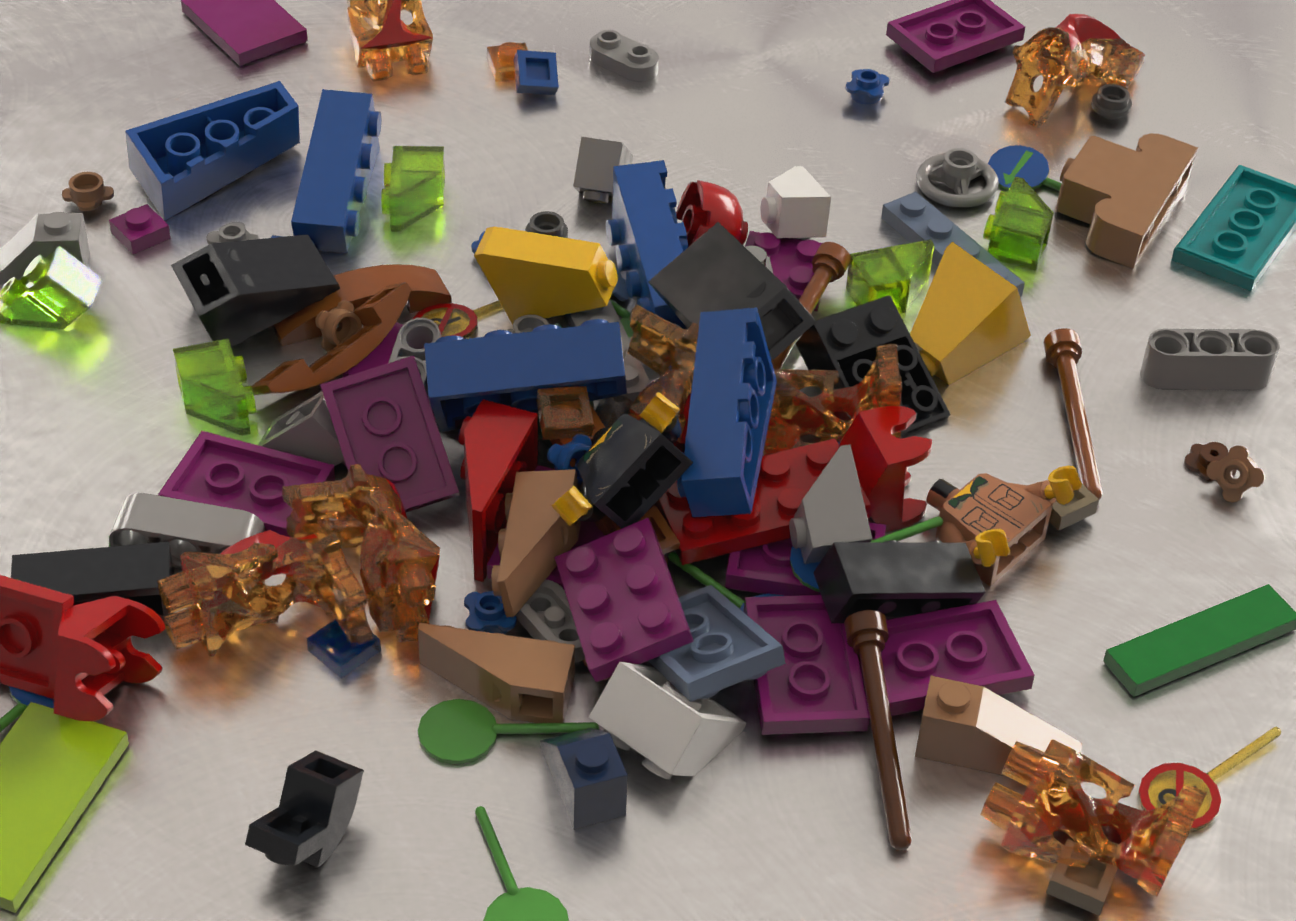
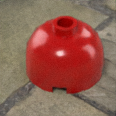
(705, 205)

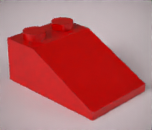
(496, 446)

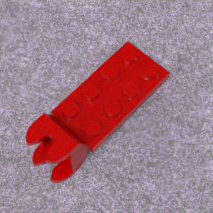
(789, 475)
(72, 649)

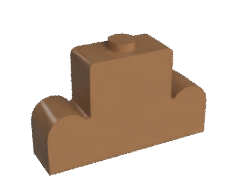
(1124, 192)

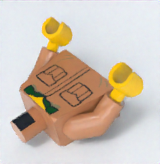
(999, 517)

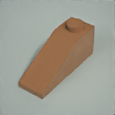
(977, 727)

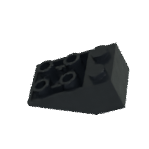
(724, 275)
(253, 283)
(850, 344)

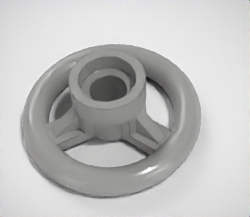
(956, 170)

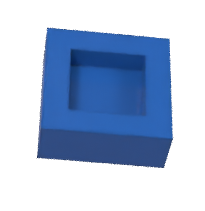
(536, 72)

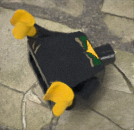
(627, 467)

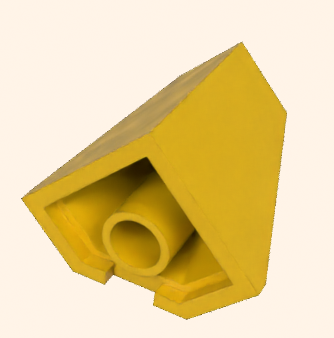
(545, 272)
(967, 317)

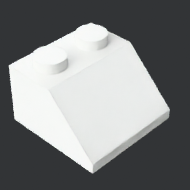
(661, 723)

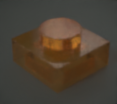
(502, 60)
(564, 412)

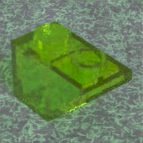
(413, 184)
(1019, 227)
(890, 271)
(49, 293)
(212, 385)

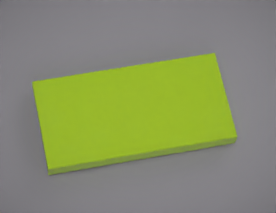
(46, 782)

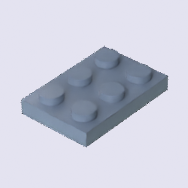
(724, 649)

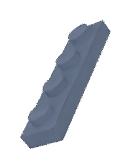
(921, 221)

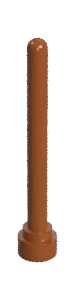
(828, 265)
(1063, 352)

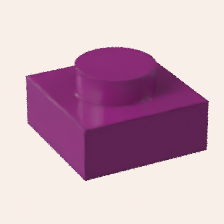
(139, 229)

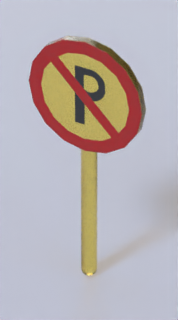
(456, 318)
(1166, 781)

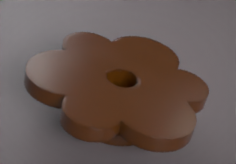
(1202, 455)

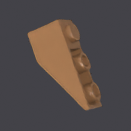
(532, 535)
(509, 673)

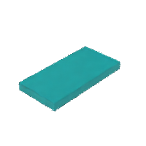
(1241, 228)

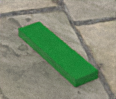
(1200, 640)

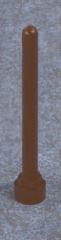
(867, 635)

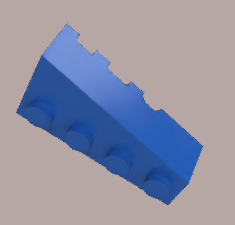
(211, 146)
(337, 170)
(645, 231)
(515, 365)
(727, 413)

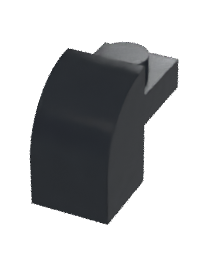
(311, 814)

